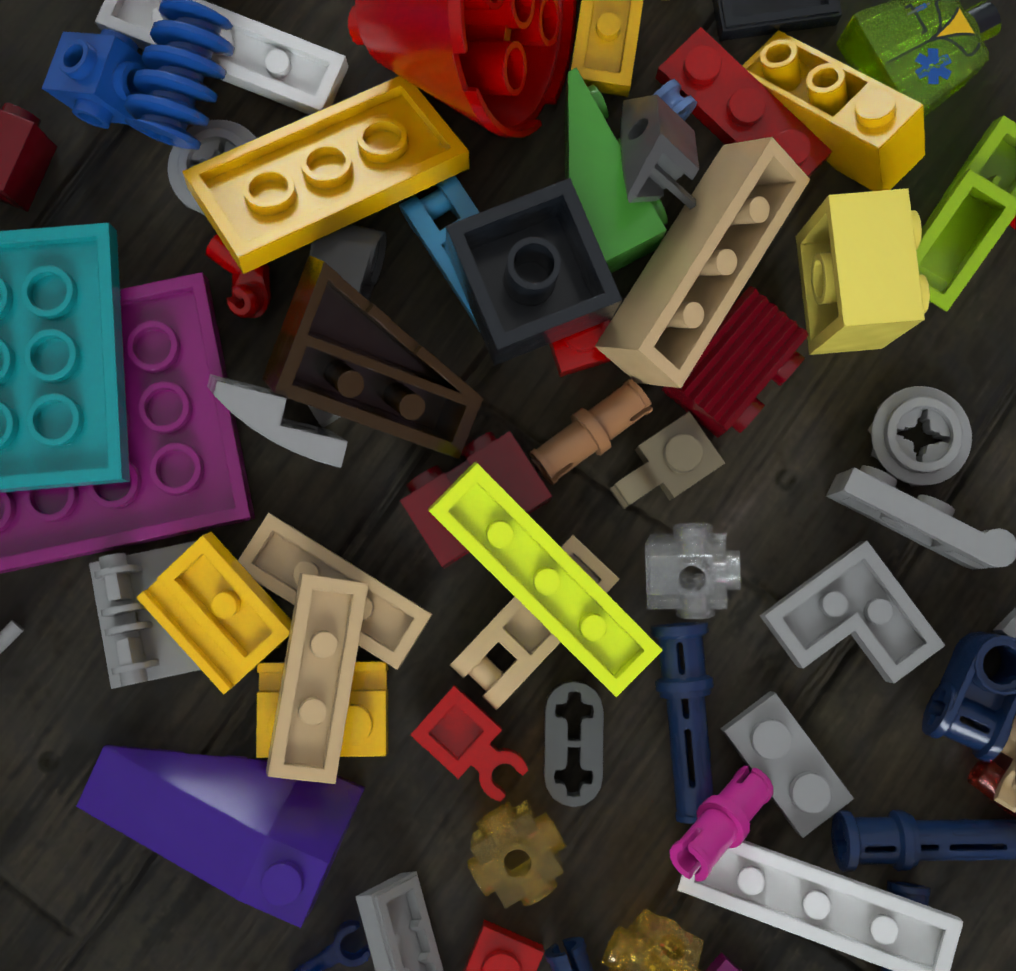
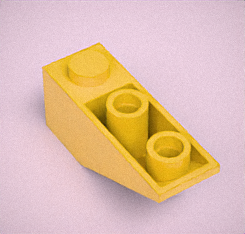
(865, 123)

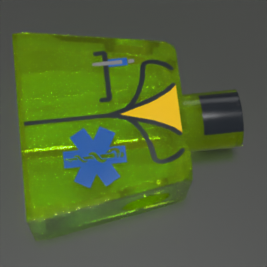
(921, 46)

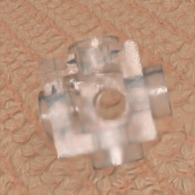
(674, 587)

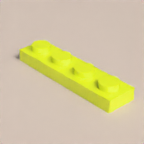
(544, 579)

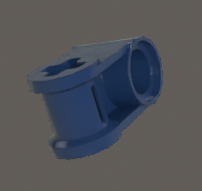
(971, 694)

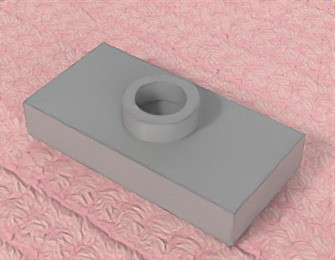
(399, 925)

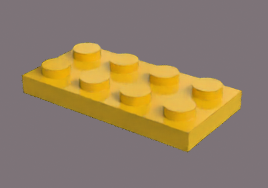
(325, 172)

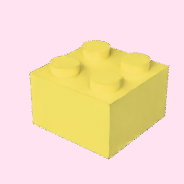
(861, 271)

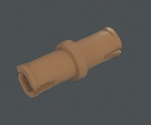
(591, 431)

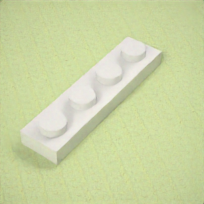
(263, 57)
(830, 909)

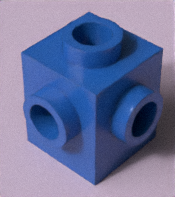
(94, 75)

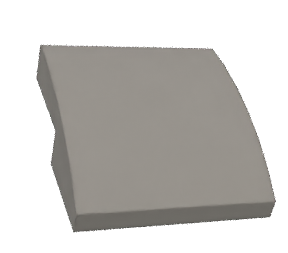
(263, 412)

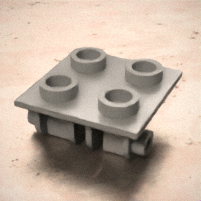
(132, 638)

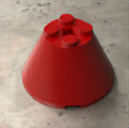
(476, 56)

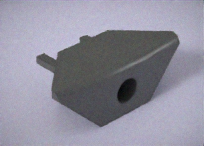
(656, 150)

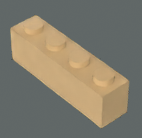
(703, 263)

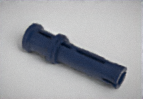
(674, 687)
(906, 841)

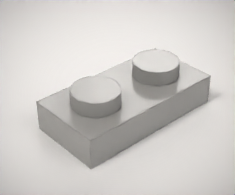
(801, 778)

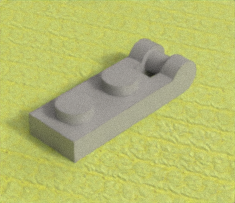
(921, 519)

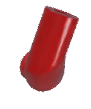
(250, 290)

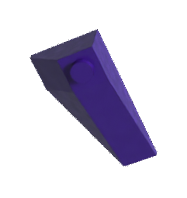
(227, 821)

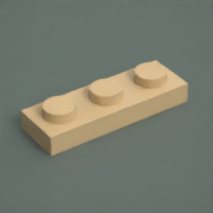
(282, 552)
(317, 679)

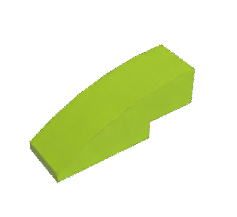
(970, 215)

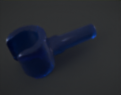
(335, 953)

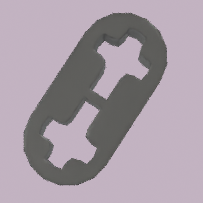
(588, 743)

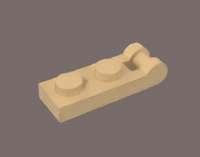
(521, 636)

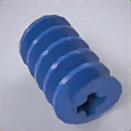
(177, 72)

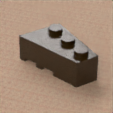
(363, 367)

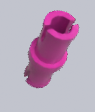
(721, 823)

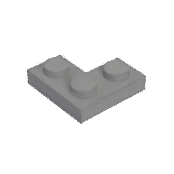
(859, 599)

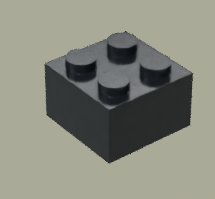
(532, 271)

